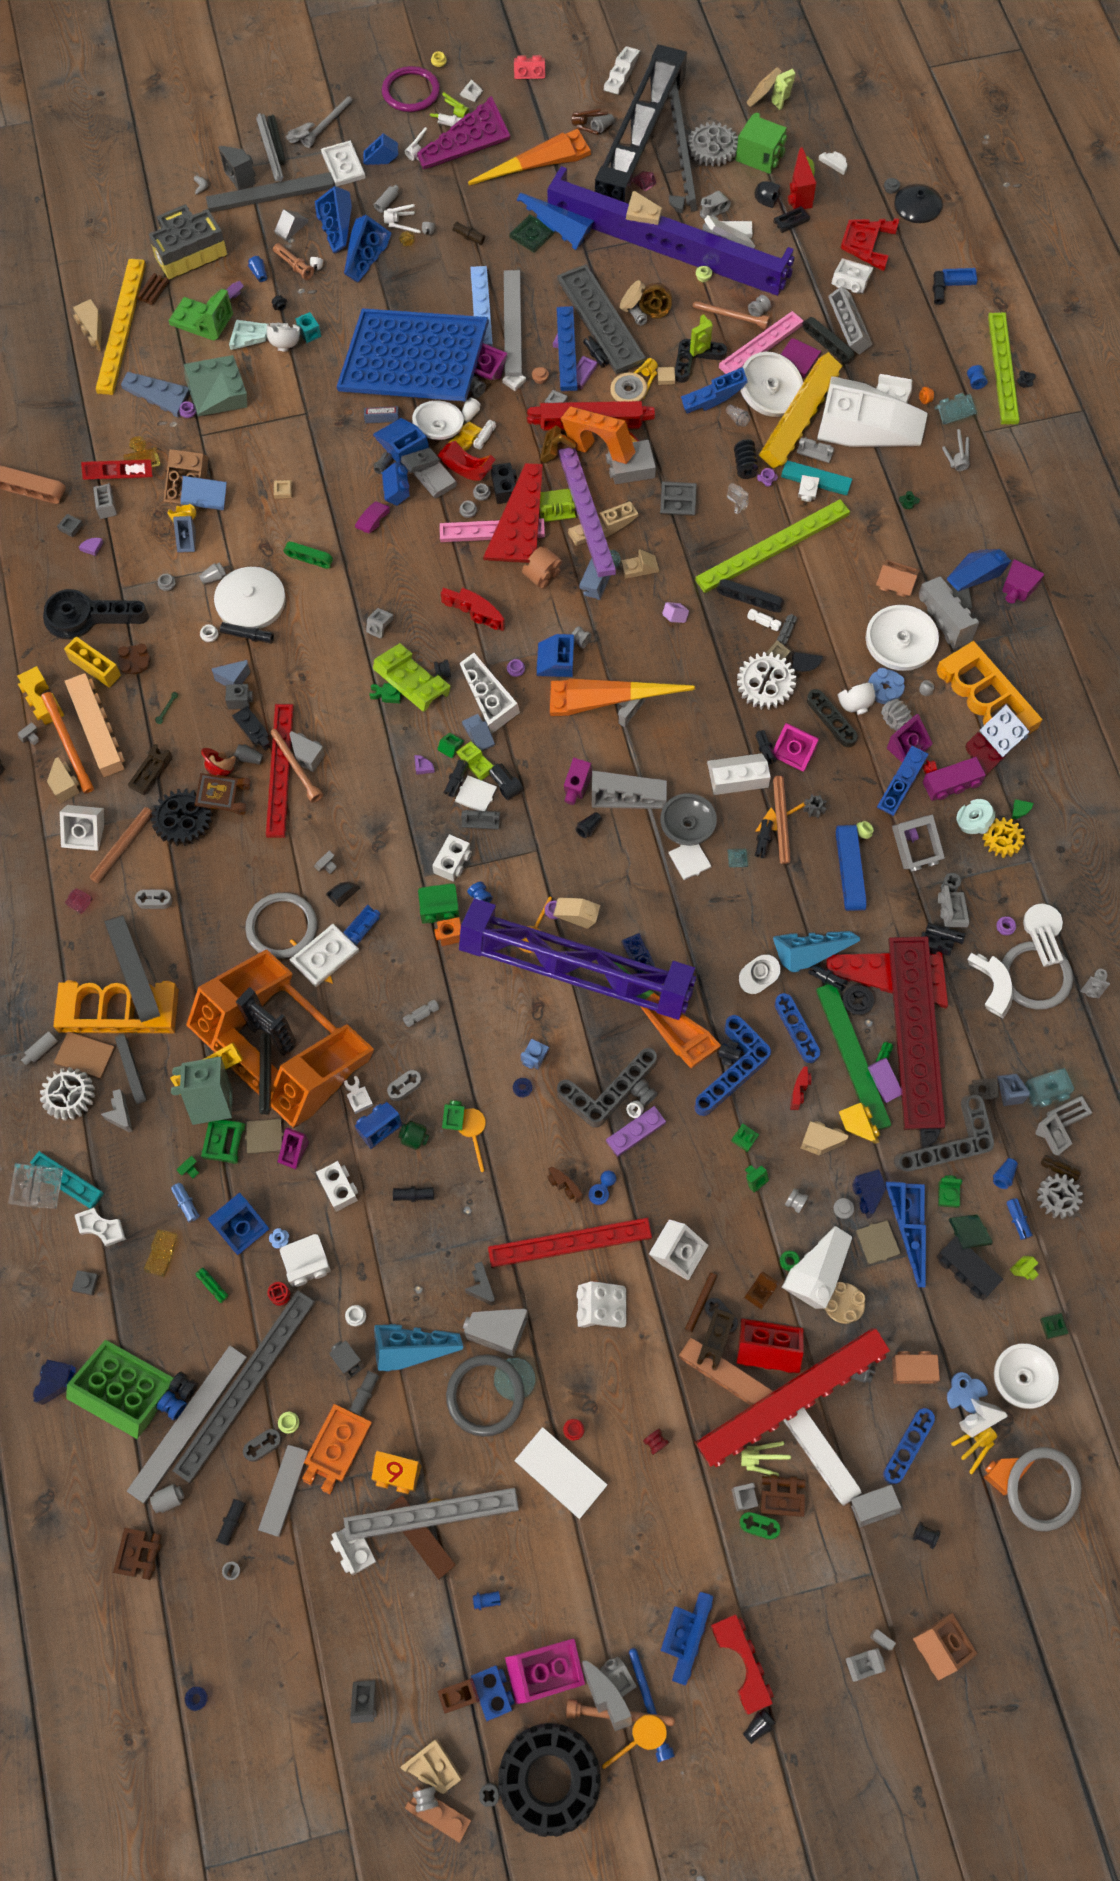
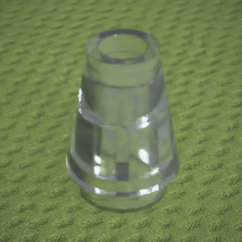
(738, 415)

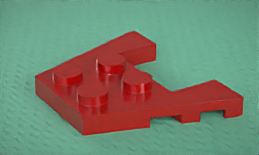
(861, 238)

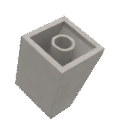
(497, 1329)

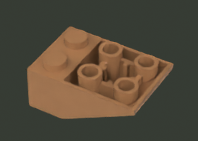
(179, 465)

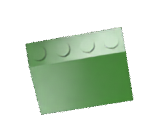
(119, 1388)

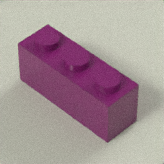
(954, 779)

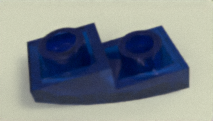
(637, 951)

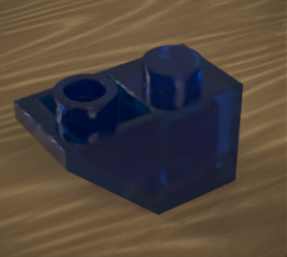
(870, 1190)
(53, 1381)

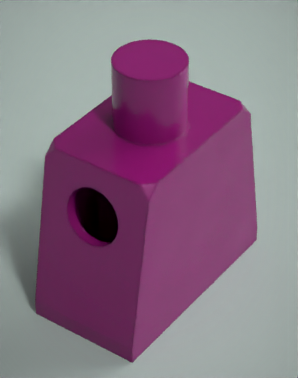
(1021, 582)
(577, 780)

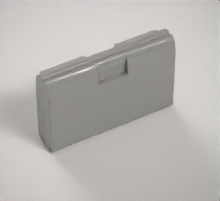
(436, 479)

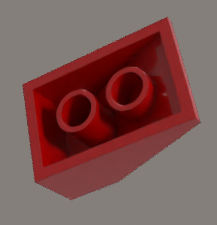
(802, 184)

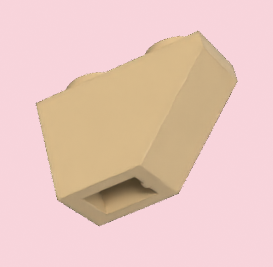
(60, 781)
(822, 1139)

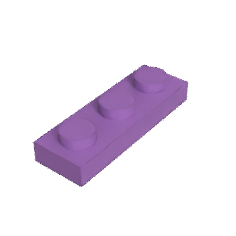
(635, 1131)

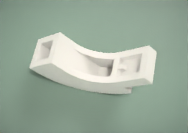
(1002, 994)

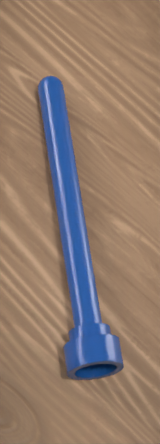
(664, 1751)

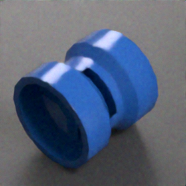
(977, 377)
(479, 892)
(171, 1405)

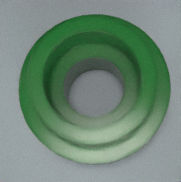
(789, 1254)

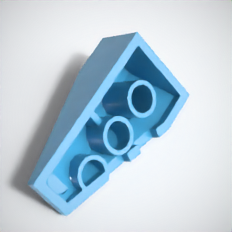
(805, 952)
(403, 1348)

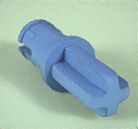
(185, 1202)

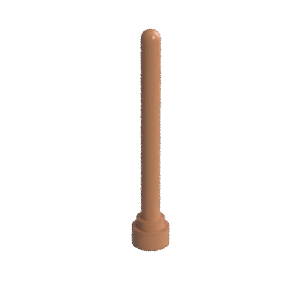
(762, 321)
(313, 793)
(576, 1709)

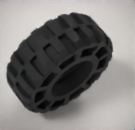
(518, 1800)

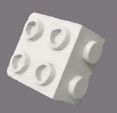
(304, 1260)
(601, 1305)

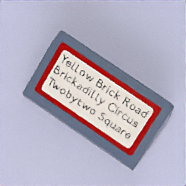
(381, 414)

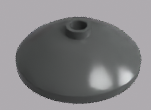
(691, 810)

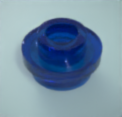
(522, 1093)
(189, 1698)

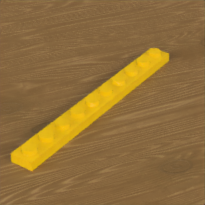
(120, 327)

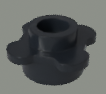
(1025, 379)

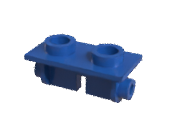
(362, 924)

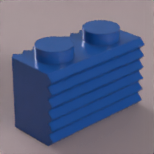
(395, 483)

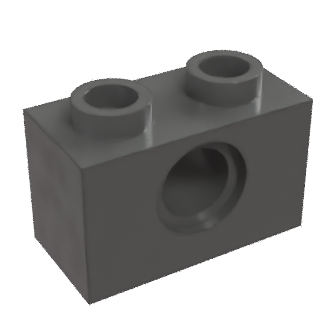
(346, 1359)

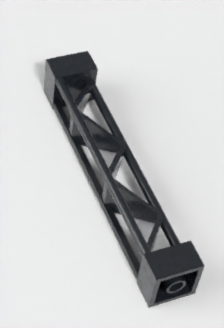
(664, 68)

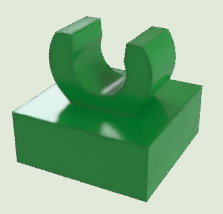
(745, 1137)
(187, 1166)
(756, 1177)

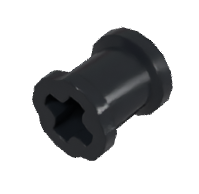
(926, 1535)

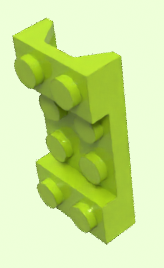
(409, 677)

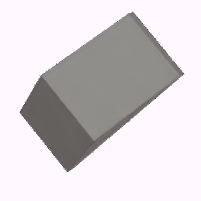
(289, 224)

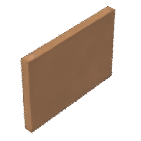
(84, 1054)

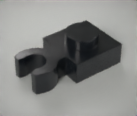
(937, 944)

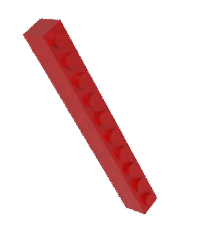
(791, 1397)

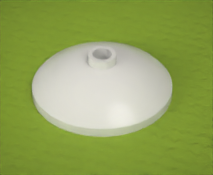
(438, 419)
(1038, 1369)

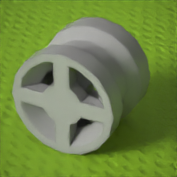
(581, 637)
(796, 1200)
(425, 1799)

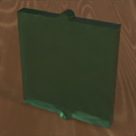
(970, 1231)

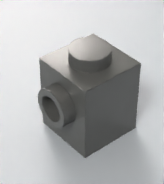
(238, 696)

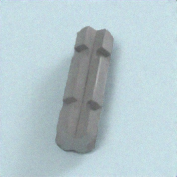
(420, 1013)

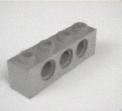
(850, 320)

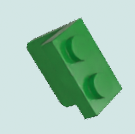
(438, 903)

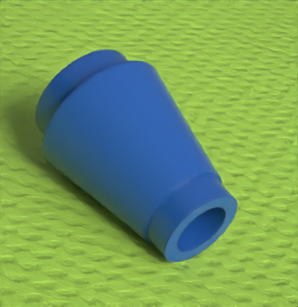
(257, 266)
(1005, 1174)

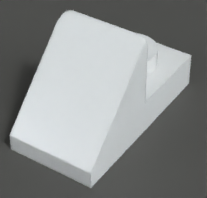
(984, 1418)

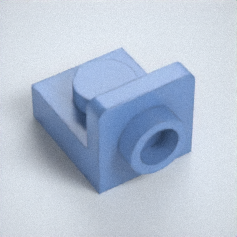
(534, 1054)

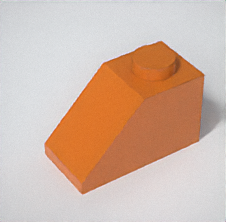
(999, 1472)

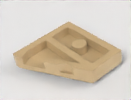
(643, 210)
(434, 1767)

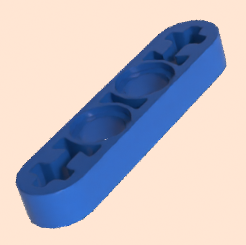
(793, 1029)
(906, 1444)

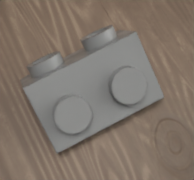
(953, 908)

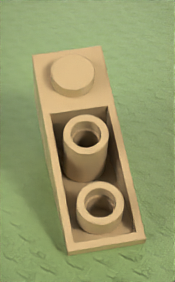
(90, 321)

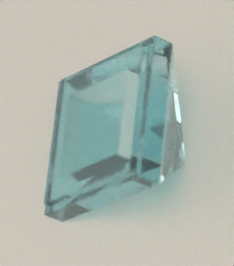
(737, 858)

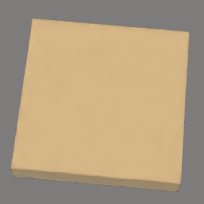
(763, 86)

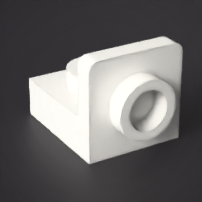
(808, 488)

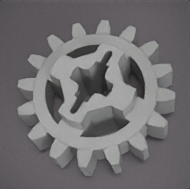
(1063, 1188)

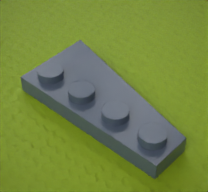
(155, 391)

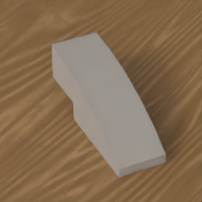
(607, 1697)

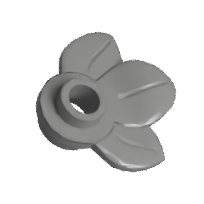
(295, 134)

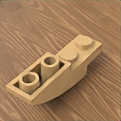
(610, 520)

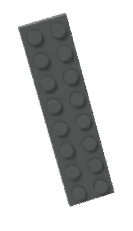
(601, 318)

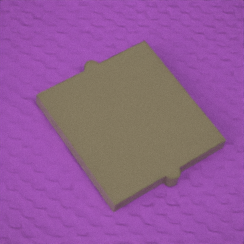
(264, 1136)
(878, 1242)

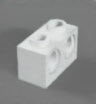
(448, 857)
(333, 1188)

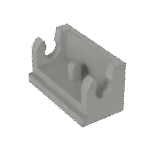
(875, 1506)

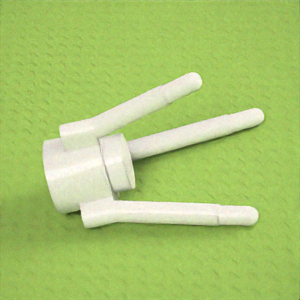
(411, 151)
(391, 217)

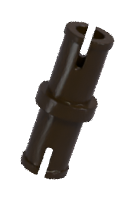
(468, 233)

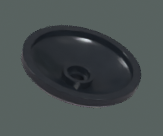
(918, 203)

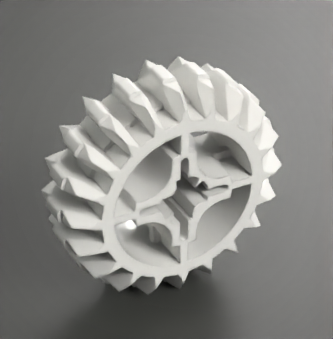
(52, 1095)

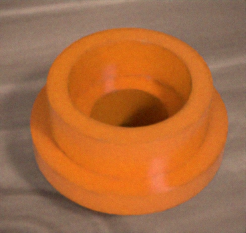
(926, 395)

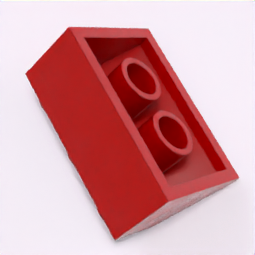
(770, 1346)

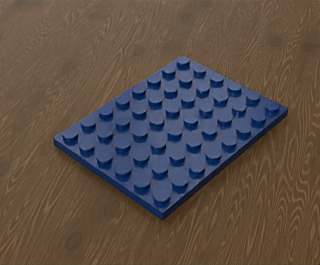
(413, 354)

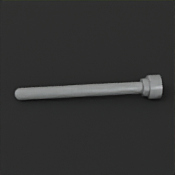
(309, 139)

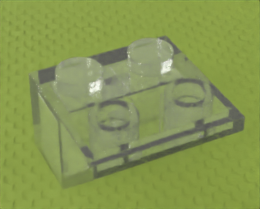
(35, 1185)

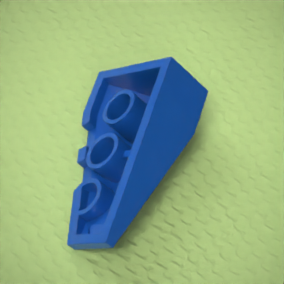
(334, 212)

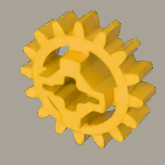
(1003, 837)

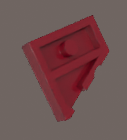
(986, 754)

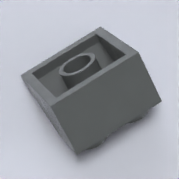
(237, 167)

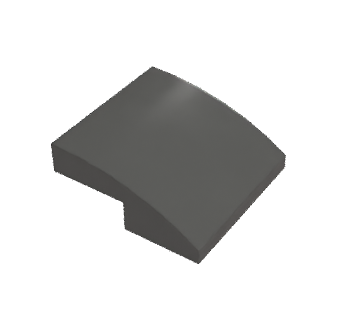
(678, 498)

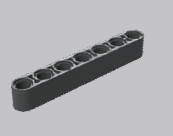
(132, 968)

